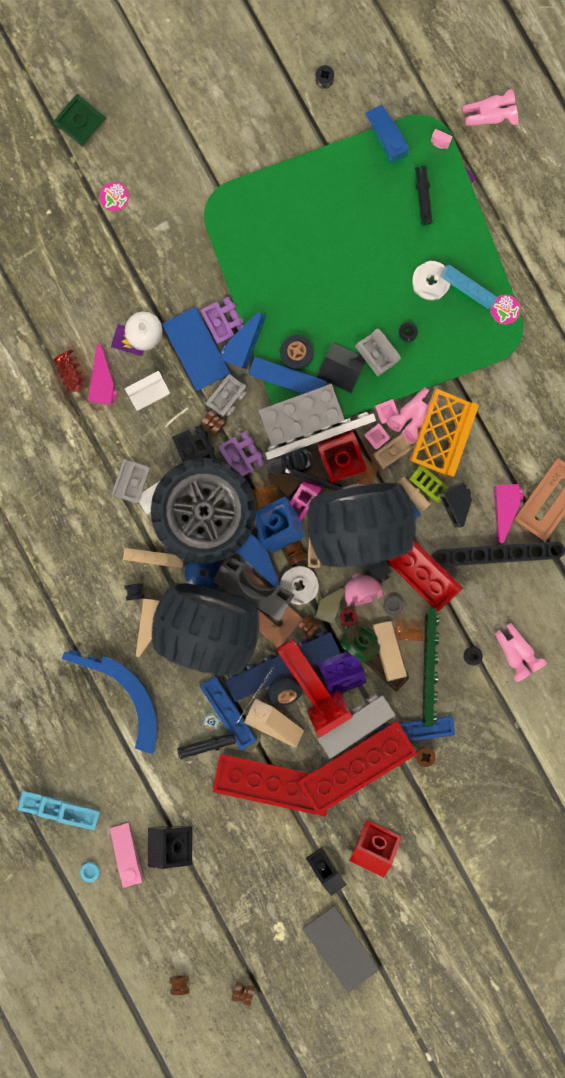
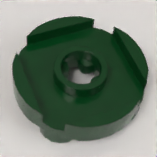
(364, 651)

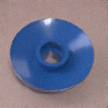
(193, 576)

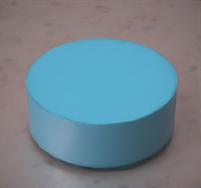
(90, 872)

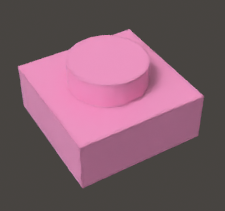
(440, 139)
(386, 410)
(377, 437)

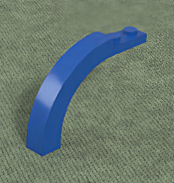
(136, 689)

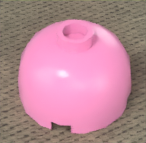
(362, 590)

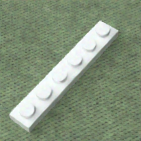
(327, 432)

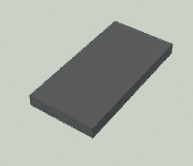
(341, 949)

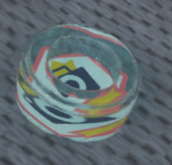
(211, 722)

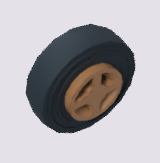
(298, 345)
(285, 691)

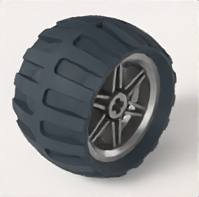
(236, 516)
(361, 524)
(205, 629)

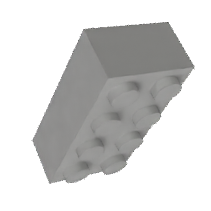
(301, 415)
(364, 720)

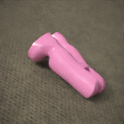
(489, 110)
(415, 411)
(518, 650)

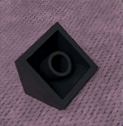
(341, 367)

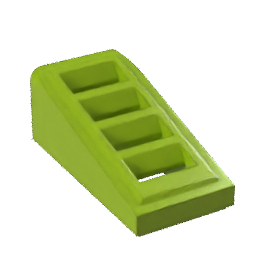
(421, 469)

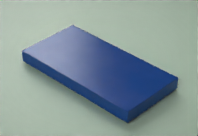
(196, 349)

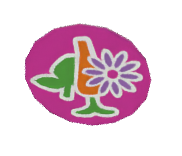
(114, 196)
(505, 309)

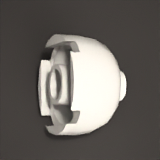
(143, 330)

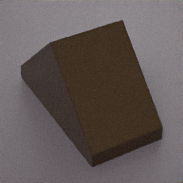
(285, 483)

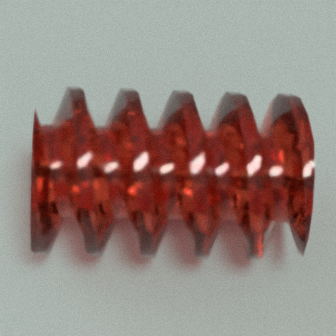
(69, 373)

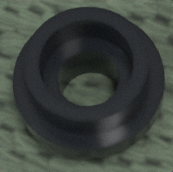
(408, 326)
(477, 660)

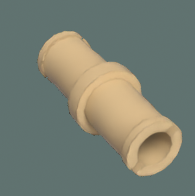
(414, 494)

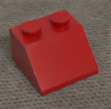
(341, 456)
(375, 848)

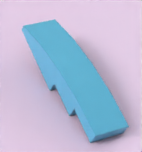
(58, 810)

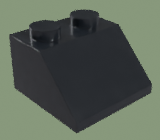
(169, 846)

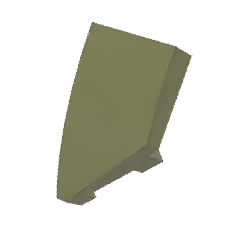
(329, 605)

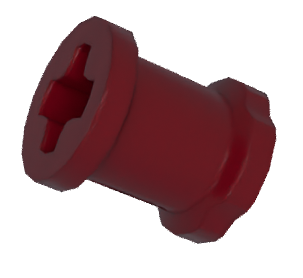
(354, 616)

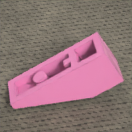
(126, 855)

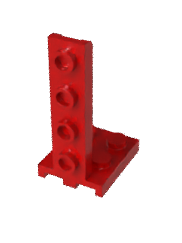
(328, 710)

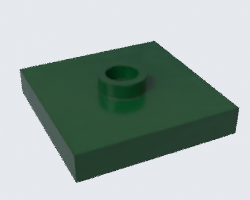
(79, 120)

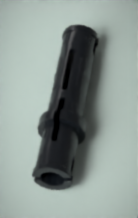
(423, 195)
(213, 743)

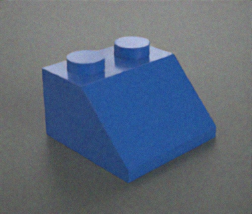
(278, 525)

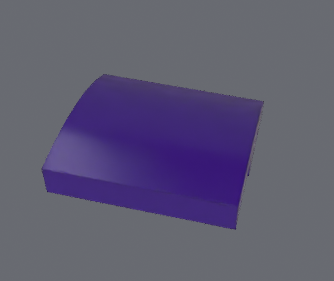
(342, 673)

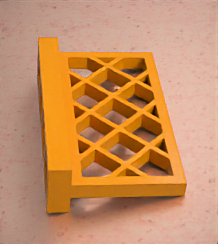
(459, 437)

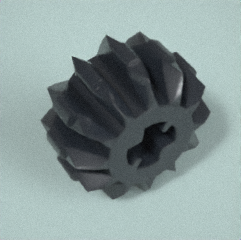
(298, 460)

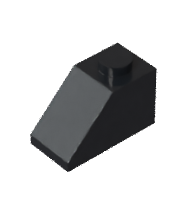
(457, 503)
(326, 871)

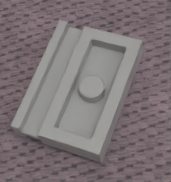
(130, 481)

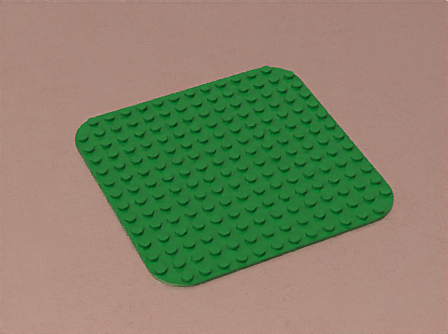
(333, 256)

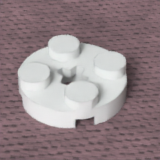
(422, 287)
(309, 580)

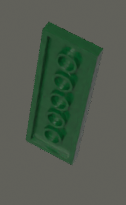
(430, 677)

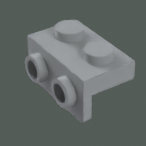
(378, 352)
(226, 396)

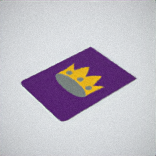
(120, 342)

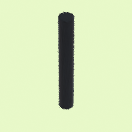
(314, 480)

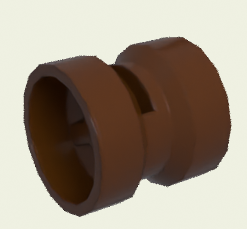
(213, 421)
(295, 552)
(243, 994)

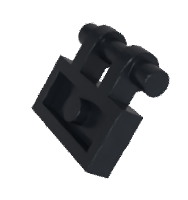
(187, 448)

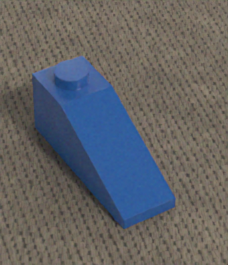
(387, 134)
(242, 344)
(258, 558)

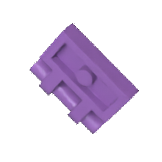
(217, 322)
(235, 456)

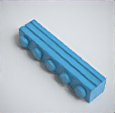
(468, 286)

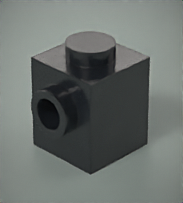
(379, 571)

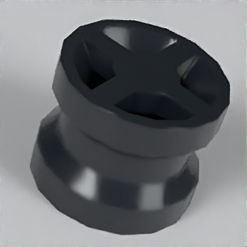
(322, 80)
(134, 592)

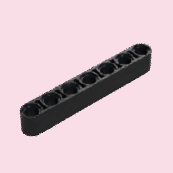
(507, 556)

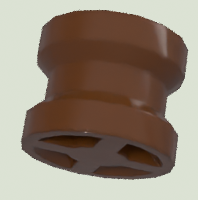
(308, 625)
(423, 754)
(179, 985)

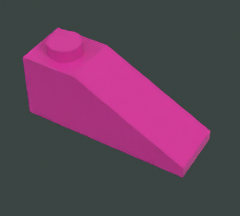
(102, 386)
(303, 496)
(507, 502)

